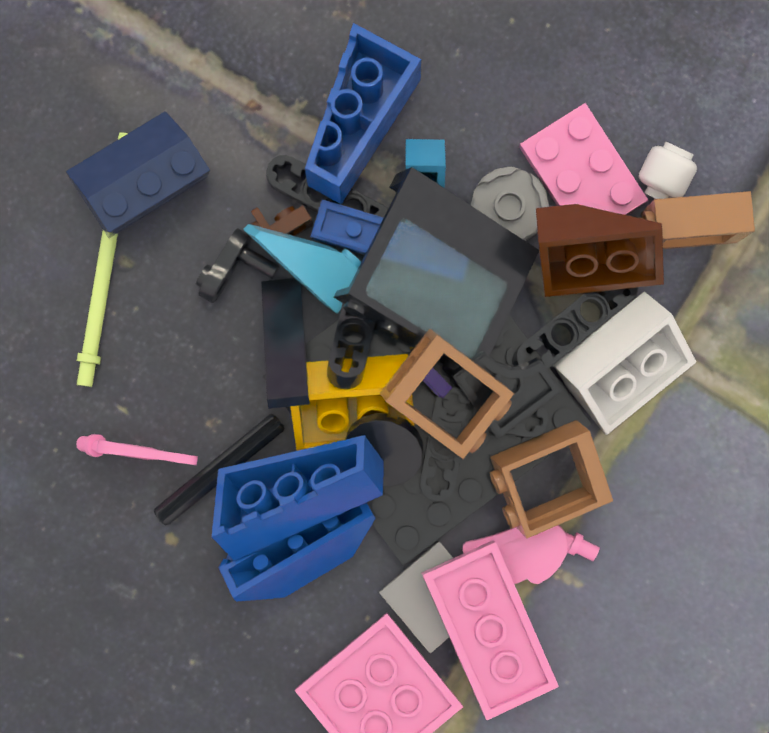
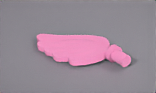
(96, 446)
(536, 556)

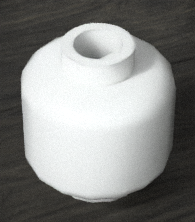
(667, 171)

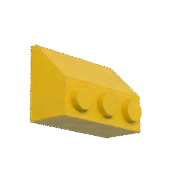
(336, 409)

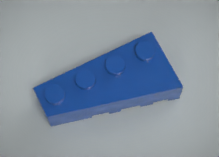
(361, 107)
(292, 492)

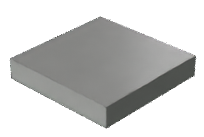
(413, 602)

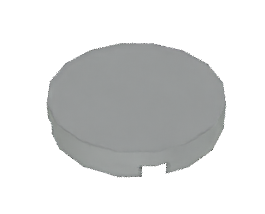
(511, 200)

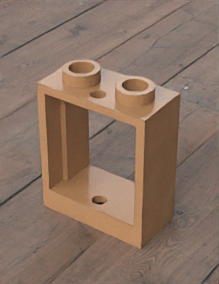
(702, 219)
(415, 370)
(561, 509)

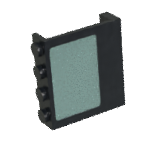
(439, 270)

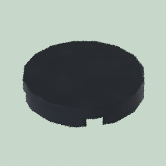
(395, 442)

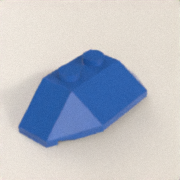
(298, 558)

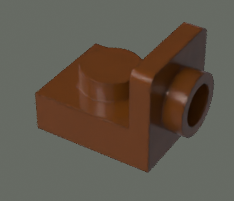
(287, 221)

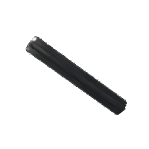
(207, 478)

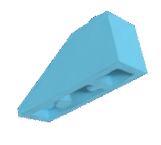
(313, 264)

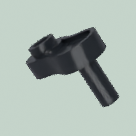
(214, 279)

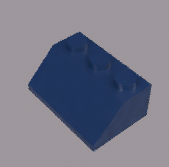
(138, 173)

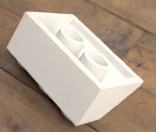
(626, 362)

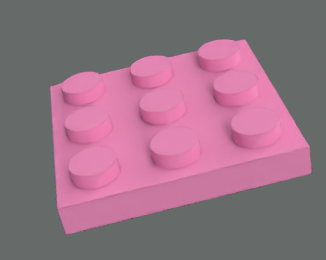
(379, 686)

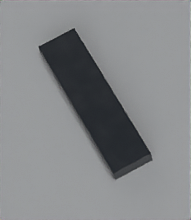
(284, 343)

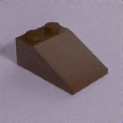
(597, 250)

